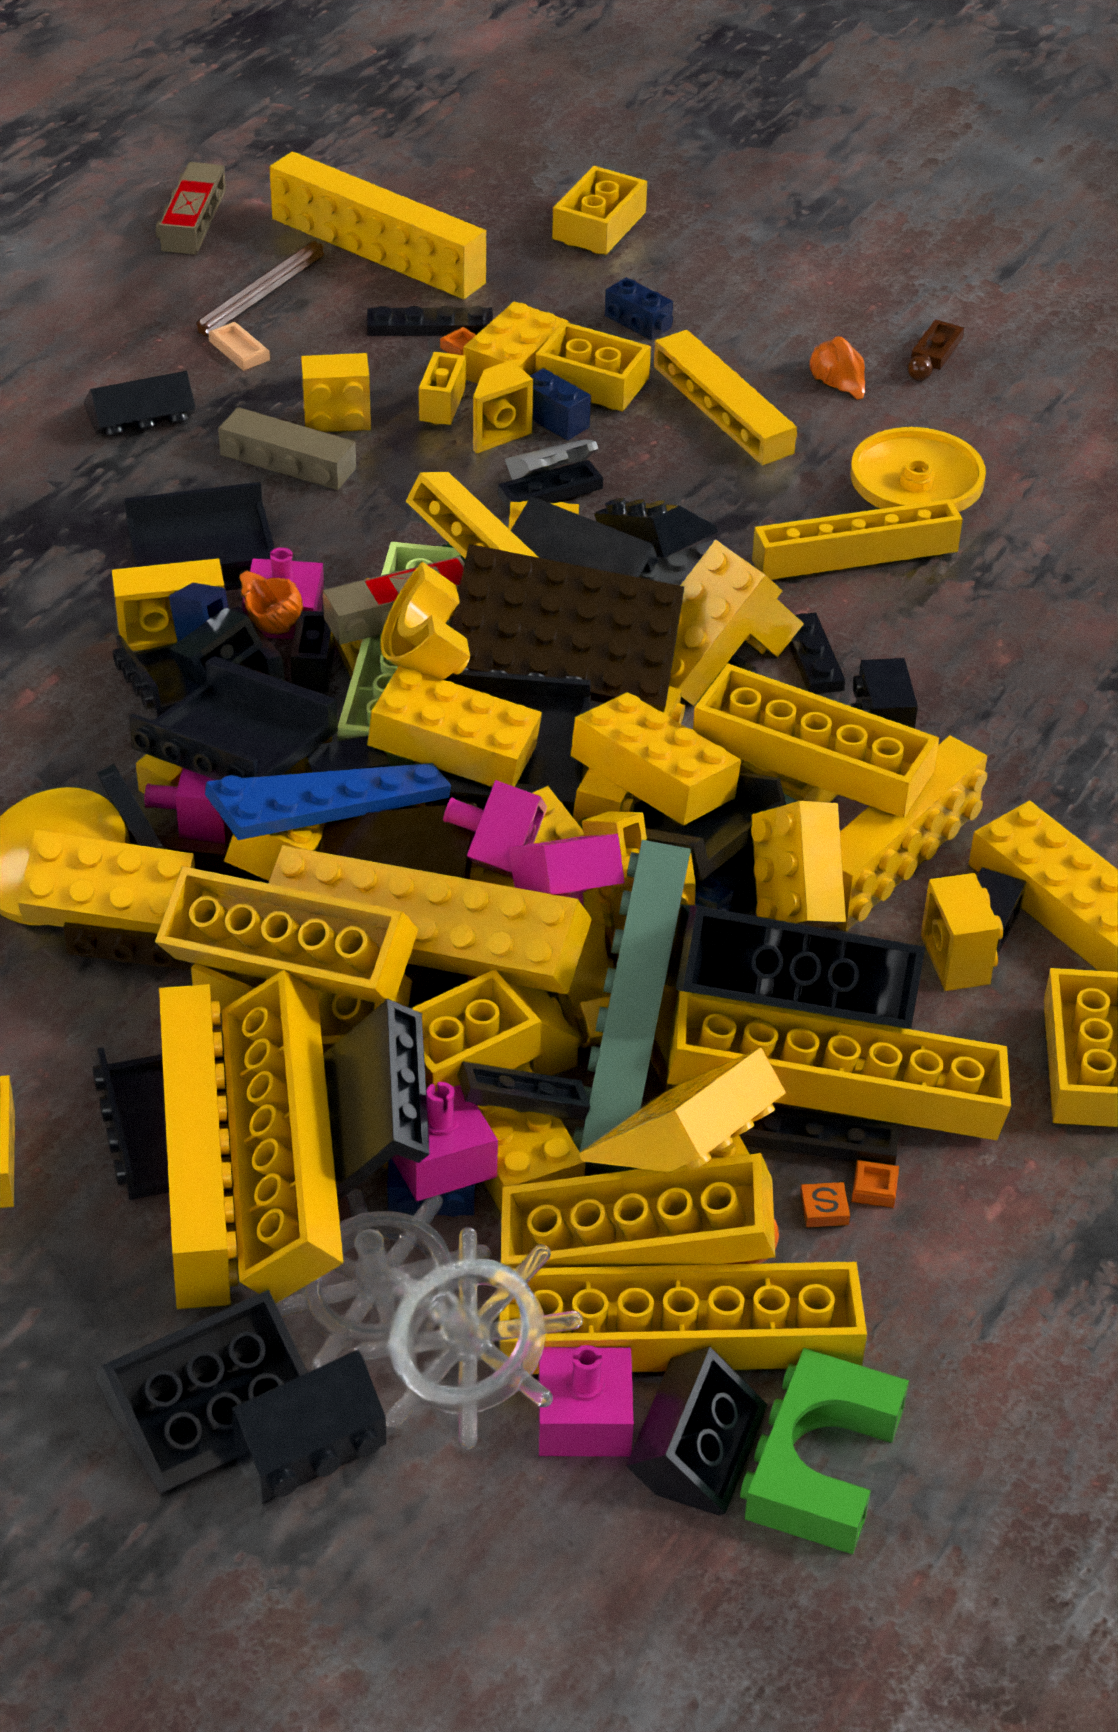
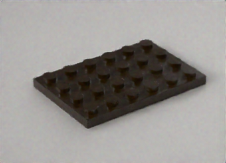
(569, 621)

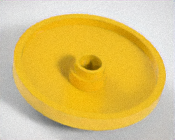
(917, 467)
(57, 811)

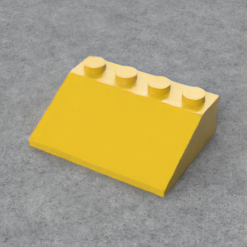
(692, 1118)

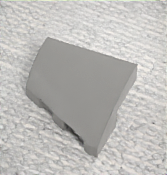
(549, 458)

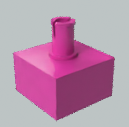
(306, 576)
(195, 813)
(507, 821)
(568, 865)
(460, 1146)
(589, 1403)

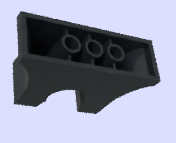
(794, 966)

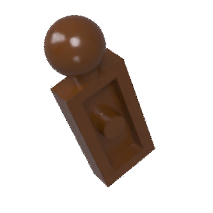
(934, 349)

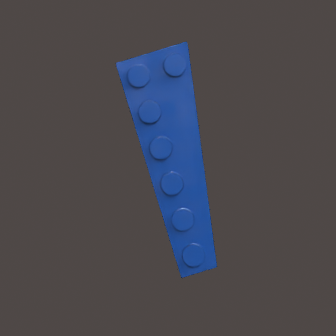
(301, 800)

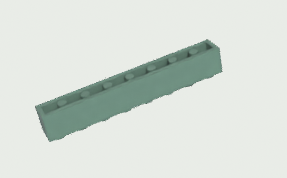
(635, 991)

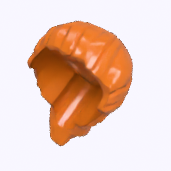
(839, 366)
(271, 602)

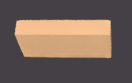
(239, 346)

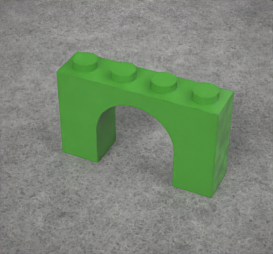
(819, 1395)

